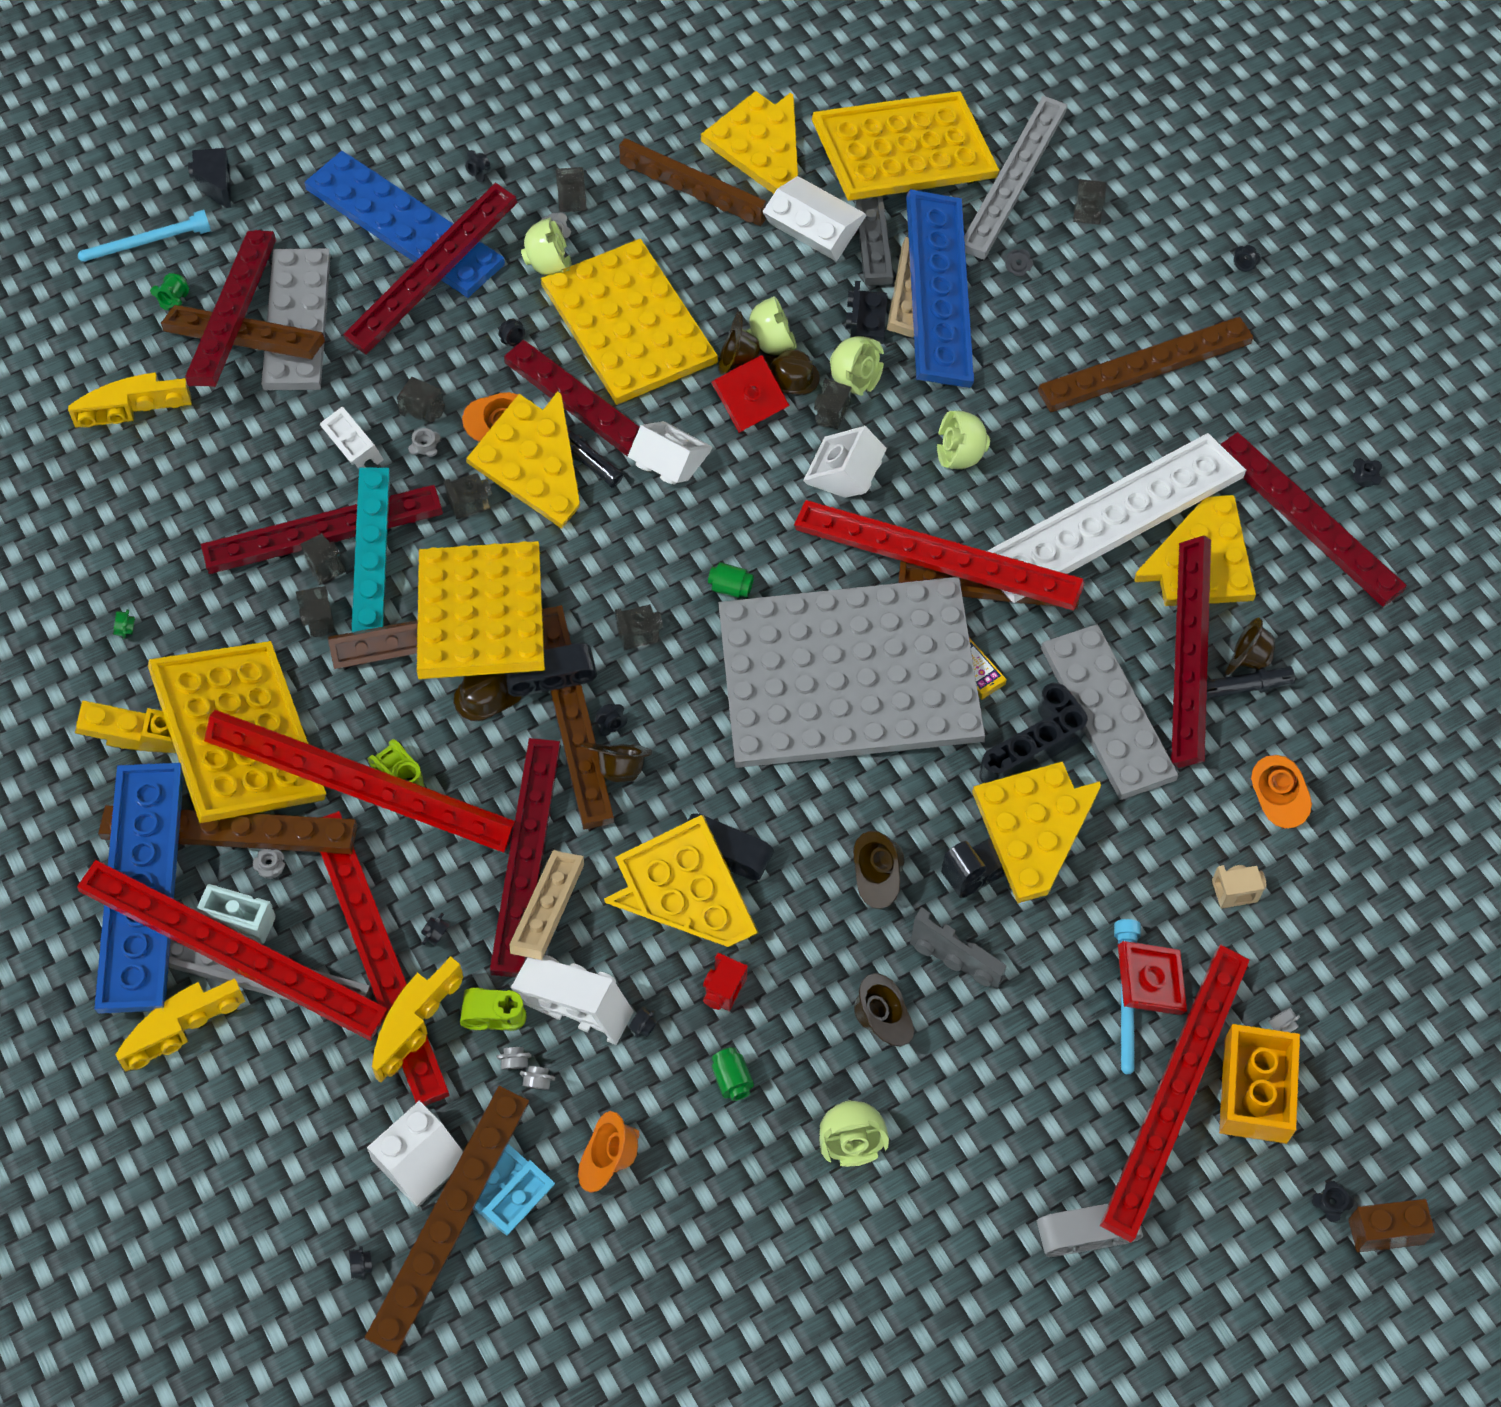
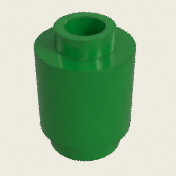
(731, 580)
(732, 1074)

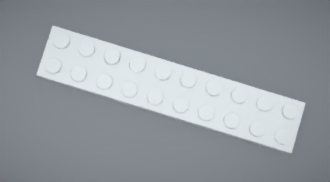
(1125, 508)

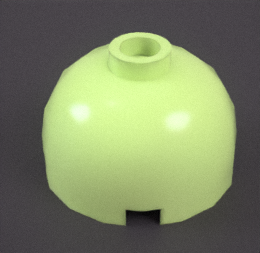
(545, 248)
(771, 327)
(857, 364)
(963, 440)
(853, 1133)

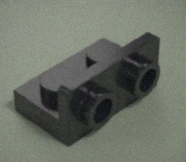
(867, 314)

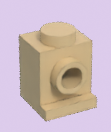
(1238, 885)

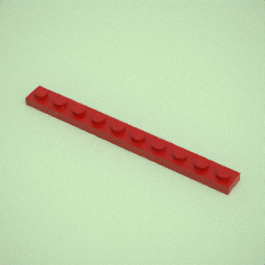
(940, 555)
(359, 780)
(233, 950)
(380, 964)
(1174, 1095)

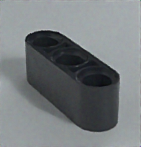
(563, 668)
(741, 851)

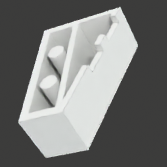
(575, 994)

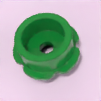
(123, 624)

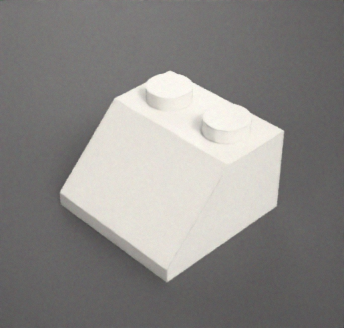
(668, 451)
(846, 462)
(416, 1154)

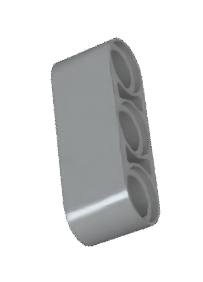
(1077, 1232)

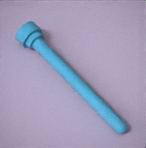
(197, 223)
(1129, 931)

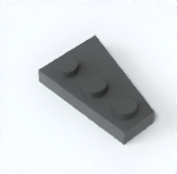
(945, 945)

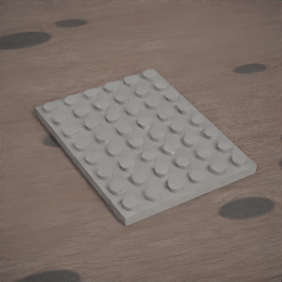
(849, 672)

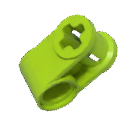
(397, 762)
(489, 1010)

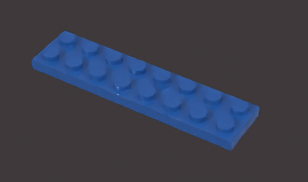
(397, 218)
(939, 289)
(145, 848)

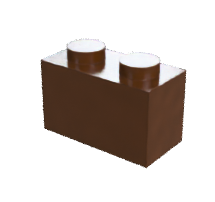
(1391, 1225)

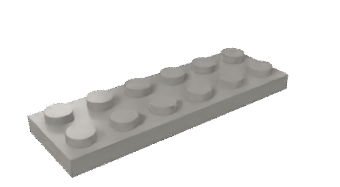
(297, 300)
(1116, 719)

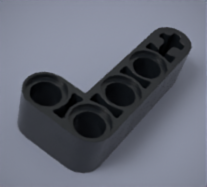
(1029, 741)
(971, 868)

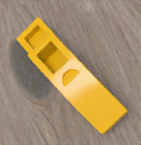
(121, 398)
(125, 727)
(404, 1024)
(164, 1027)

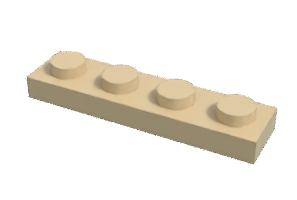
(901, 309)
(547, 905)

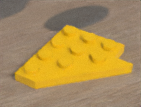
(758, 139)
(531, 458)
(1229, 568)
(1034, 824)
(685, 885)

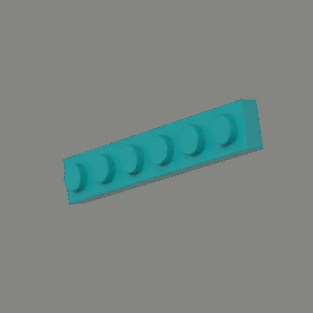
(371, 548)

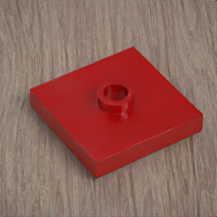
(750, 393)
(1152, 978)

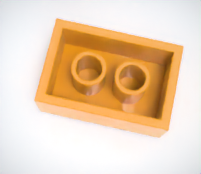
(1259, 1083)

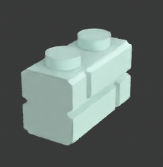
(238, 912)

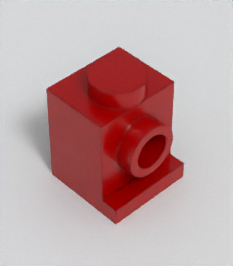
(724, 982)

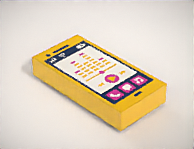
(987, 675)

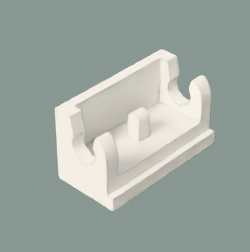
(350, 438)

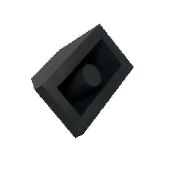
(212, 174)

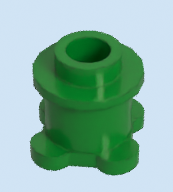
(170, 291)

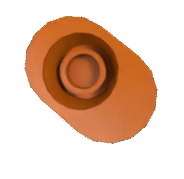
(484, 412)
(1281, 791)
(608, 1151)

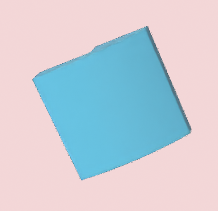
(512, 1191)

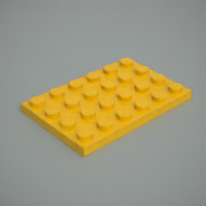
(904, 145)
(629, 321)
(479, 610)
(246, 685)

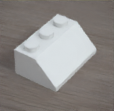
(813, 217)

